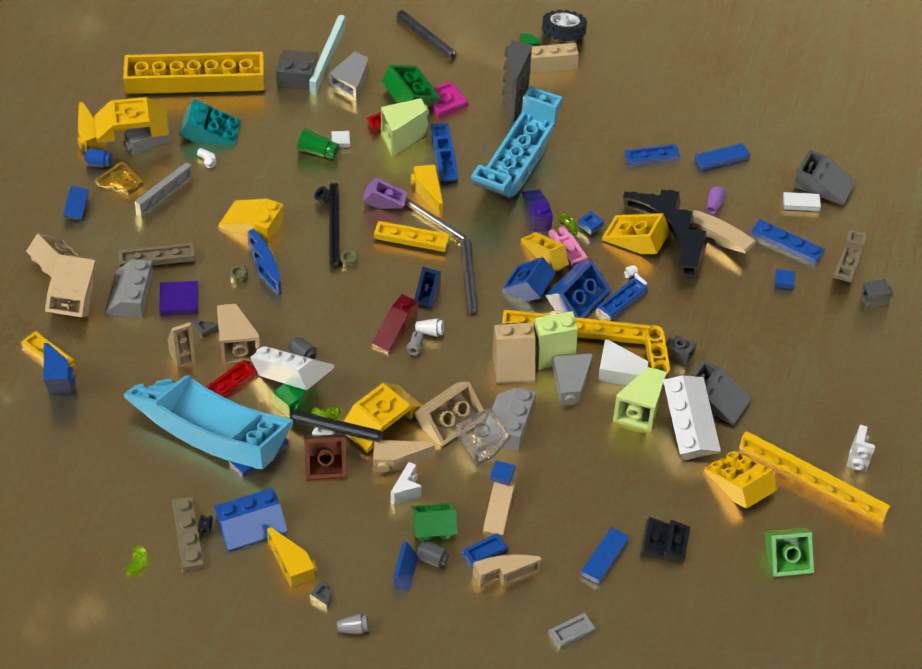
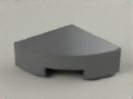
(205, 328)
(322, 594)

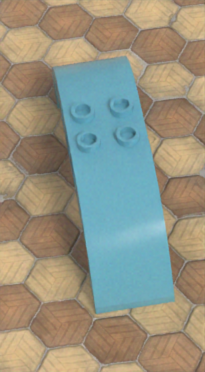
(521, 146)

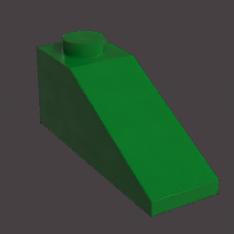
(290, 398)

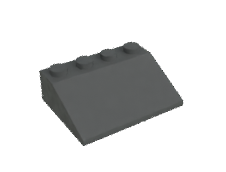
(516, 78)

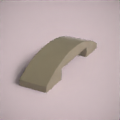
(850, 256)

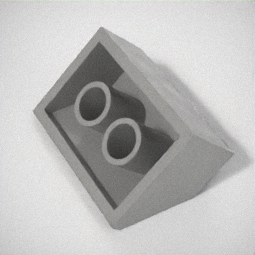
(130, 289)
(514, 412)

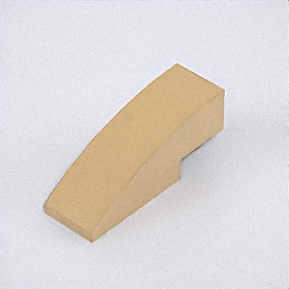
(499, 507)
(505, 568)

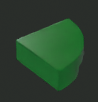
(529, 39)

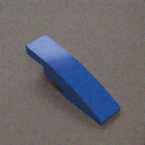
(444, 152)
(265, 261)

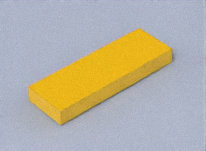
(35, 344)

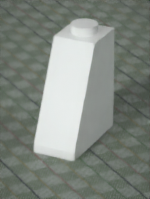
(619, 364)

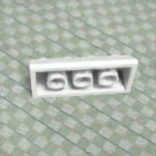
(289, 367)
(691, 416)

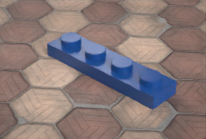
(787, 241)

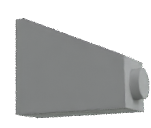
(350, 75)
(140, 140)
(571, 376)

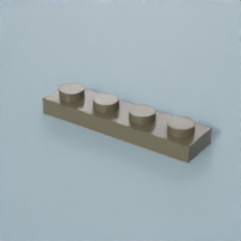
(159, 254)
(187, 534)

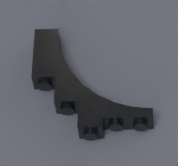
(690, 241)

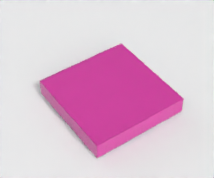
(450, 101)

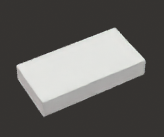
(801, 201)

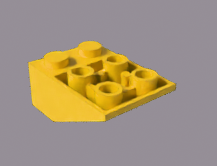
(742, 478)

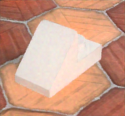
(406, 486)

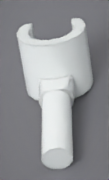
(633, 271)

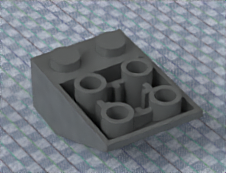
(824, 177)
(724, 394)

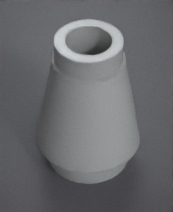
(354, 624)

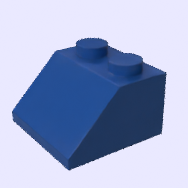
(530, 280)
(57, 372)

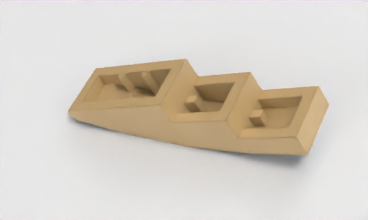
(723, 233)

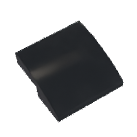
(665, 540)

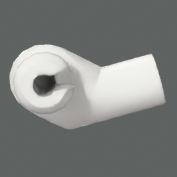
(210, 158)

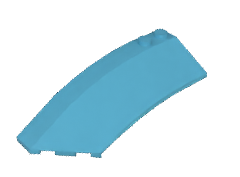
(211, 421)

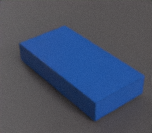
(487, 548)

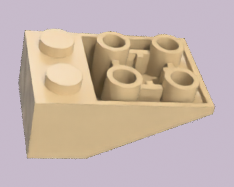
(71, 286)

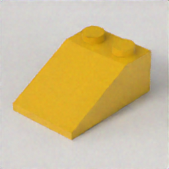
(260, 214)
(638, 232)

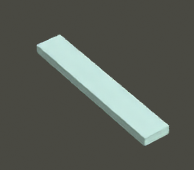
(327, 55)

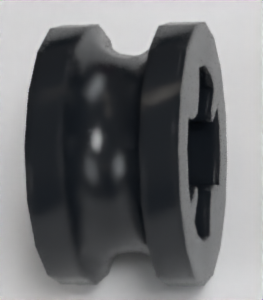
(323, 195)
(205, 523)

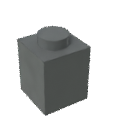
(876, 294)

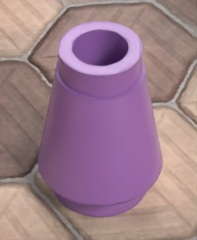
(715, 199)

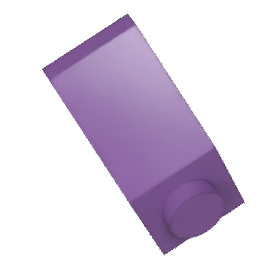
(384, 195)

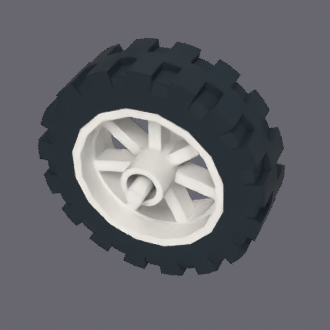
(564, 25)

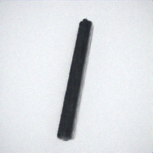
(334, 256)

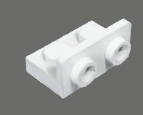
(861, 450)

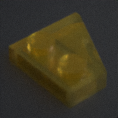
(120, 179)

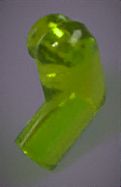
(571, 222)
(332, 412)
(138, 562)

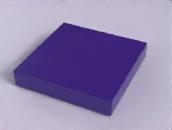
(178, 298)

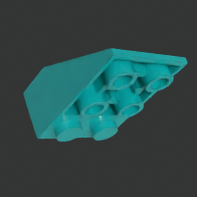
(209, 125)

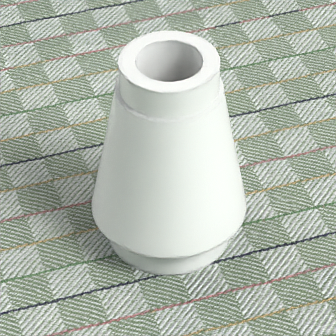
(430, 327)

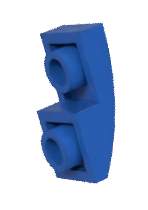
(76, 203)

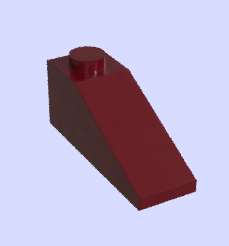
(396, 323)

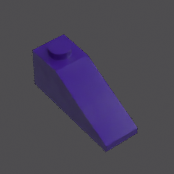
(538, 210)

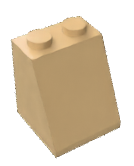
(236, 335)
(514, 353)

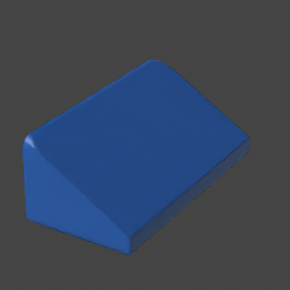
(405, 567)

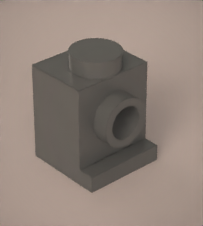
(680, 350)

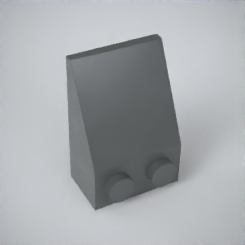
(295, 69)

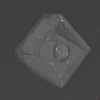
(482, 436)

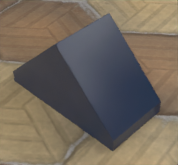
(428, 287)

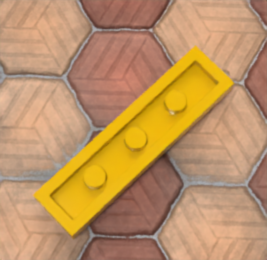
(411, 236)

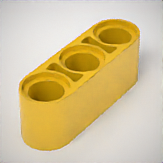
(659, 346)

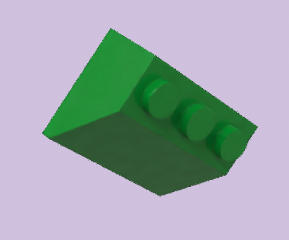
(409, 84)

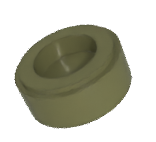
(348, 258)
(238, 274)

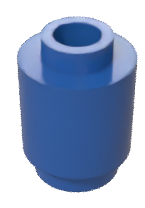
(98, 158)

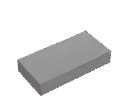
(572, 631)

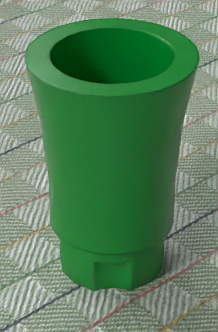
(317, 144)

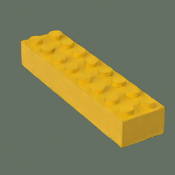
(194, 72)

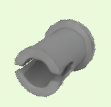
(414, 346)

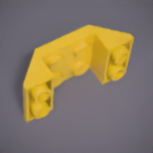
(130, 115)
(380, 410)

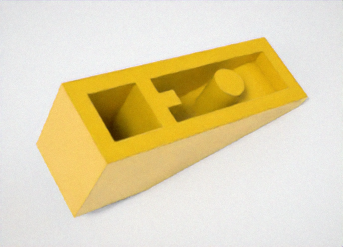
(87, 130)
(428, 187)
(549, 249)
(292, 559)

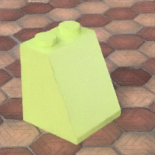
(403, 124)
(554, 337)
(640, 400)

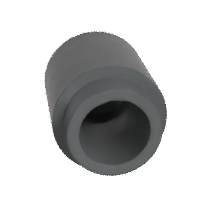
(302, 347)
(432, 554)

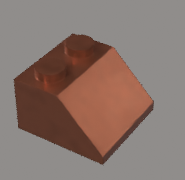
(325, 456)

